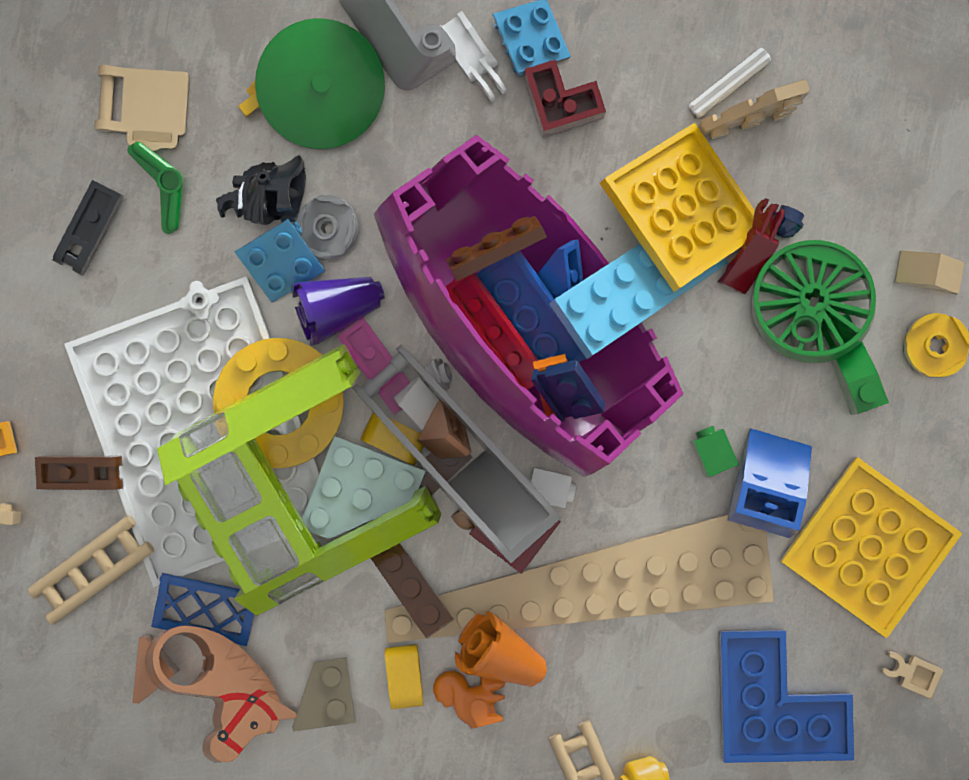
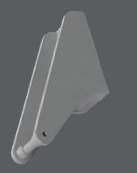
(489, 488)

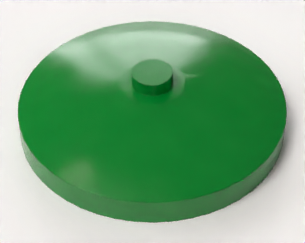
(319, 83)

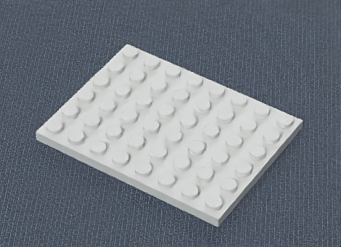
(156, 380)

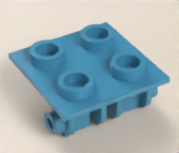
(530, 35)
(279, 259)

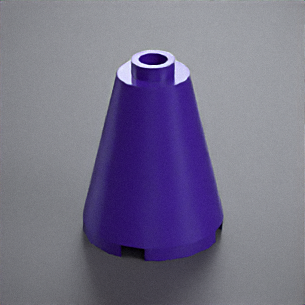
(334, 304)

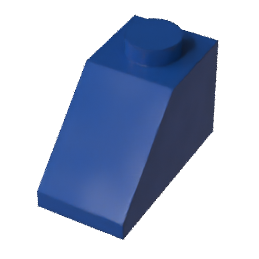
(562, 269)

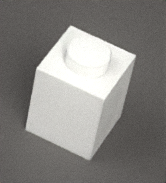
(554, 486)

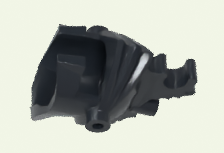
(267, 192)

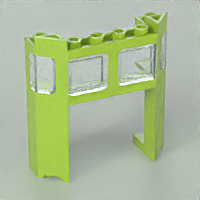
(248, 507)

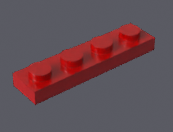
(493, 327)

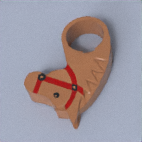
(241, 691)

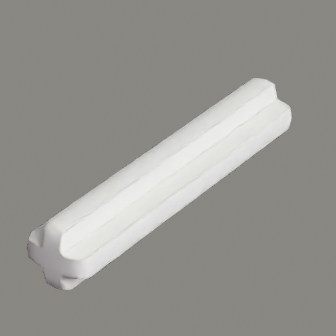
(730, 83)

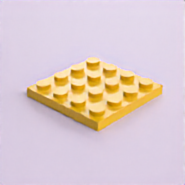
(681, 206)
(871, 547)

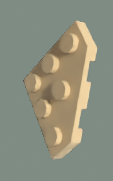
(775, 103)

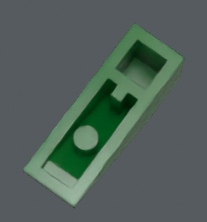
(856, 374)

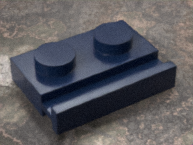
(568, 391)

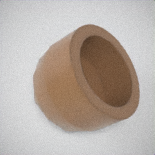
(462, 521)

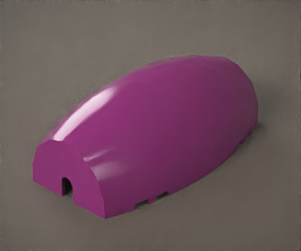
(456, 207)

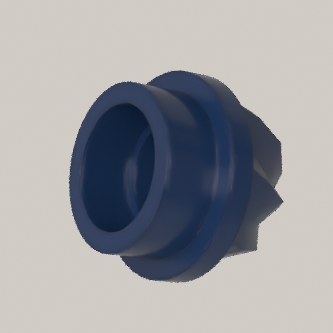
(791, 222)

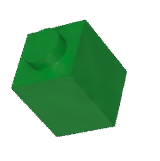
(713, 451)

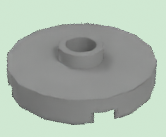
(314, 218)

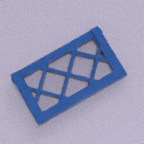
(193, 586)

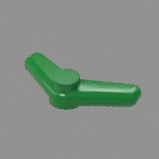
(168, 180)

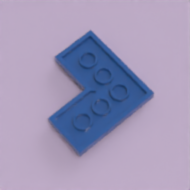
(766, 721)

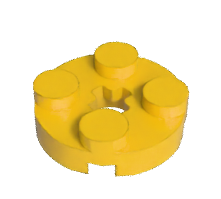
(954, 350)

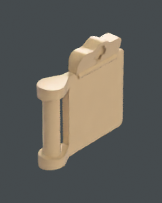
(151, 105)

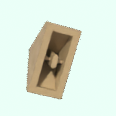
(929, 271)

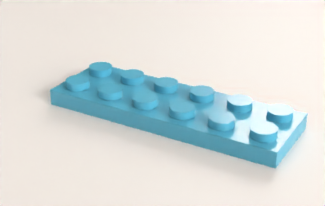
(617, 299)

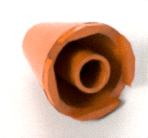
(498, 653)

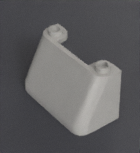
(405, 55)

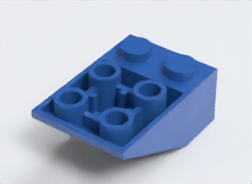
(771, 484)

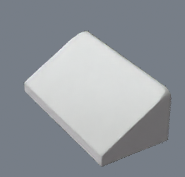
(417, 401)

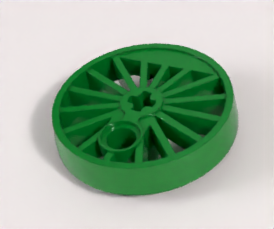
(827, 255)

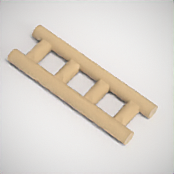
(110, 571)
(589, 740)

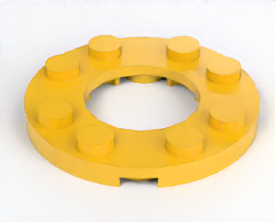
(285, 356)

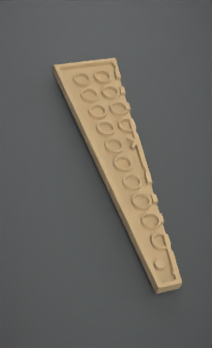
(667, 572)

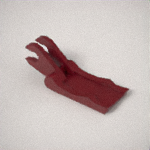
(756, 250)

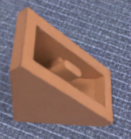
(445, 434)
(143, 685)

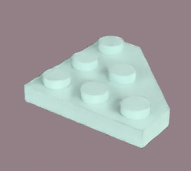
(357, 488)

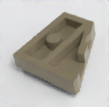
(326, 696)

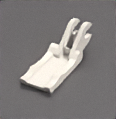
(473, 54)

